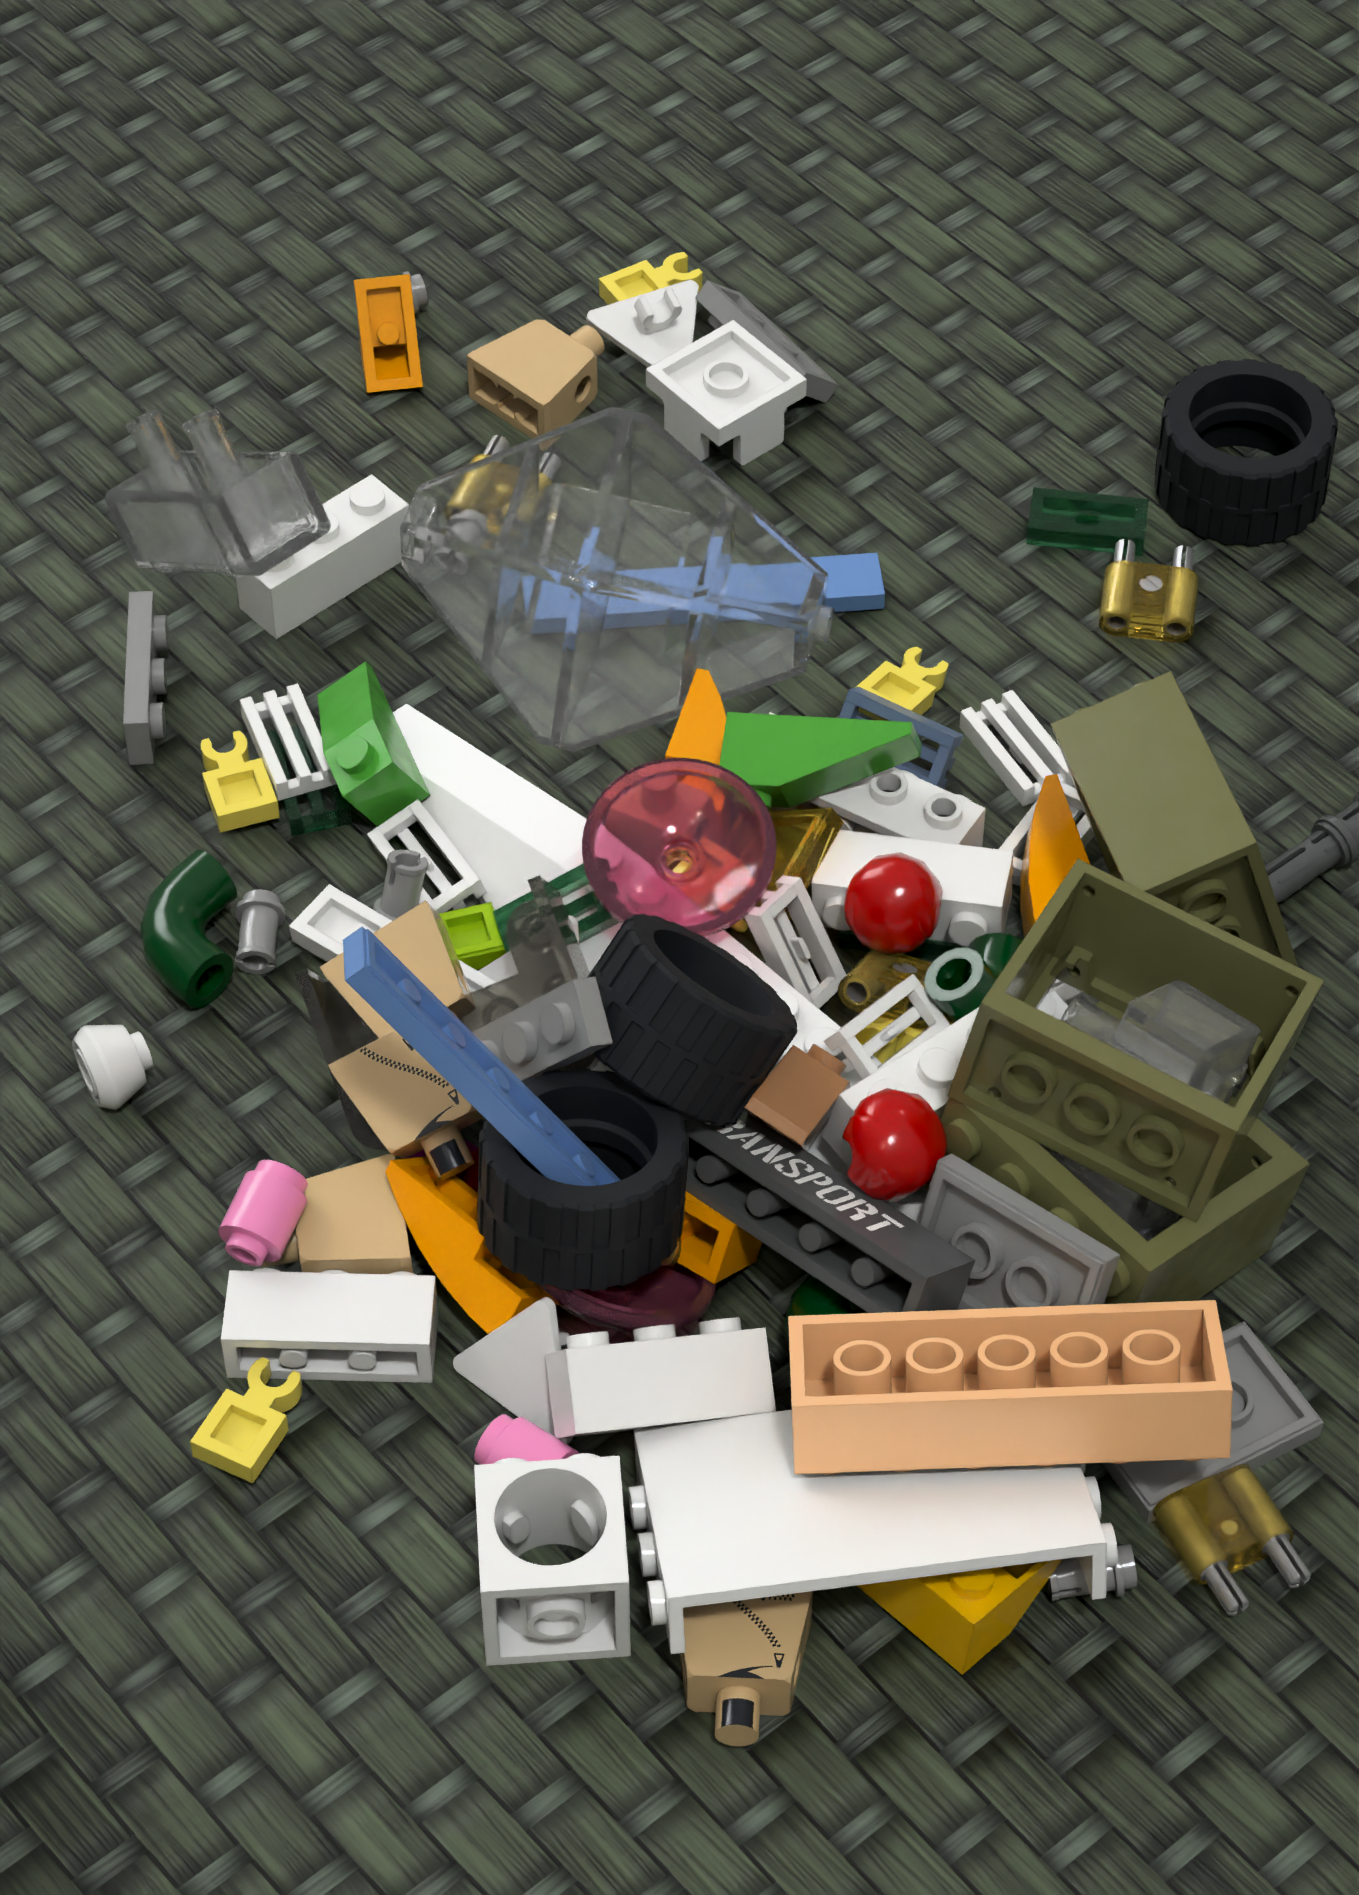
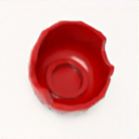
(893, 903)
(894, 1144)

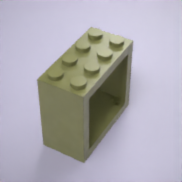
(1168, 811)
(1097, 1099)
(1183, 1258)

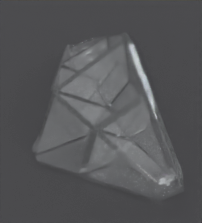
(608, 576)

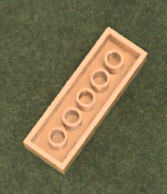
(1009, 1387)

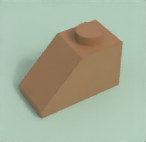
(800, 1094)

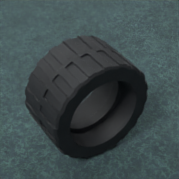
(1254, 408)
(688, 1020)
(597, 1232)

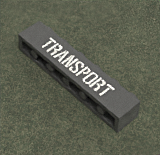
(822, 1219)

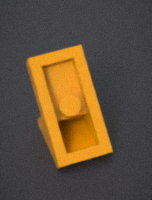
(388, 333)

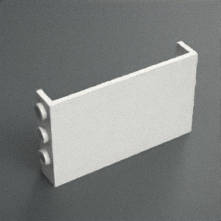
(741, 1526)

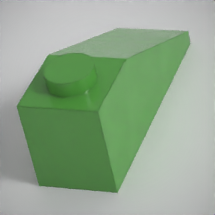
(367, 747)
(808, 756)

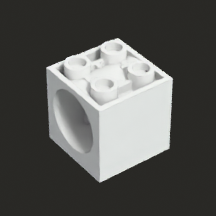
(552, 1609)

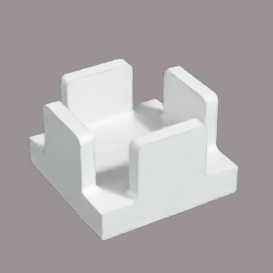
(726, 391)

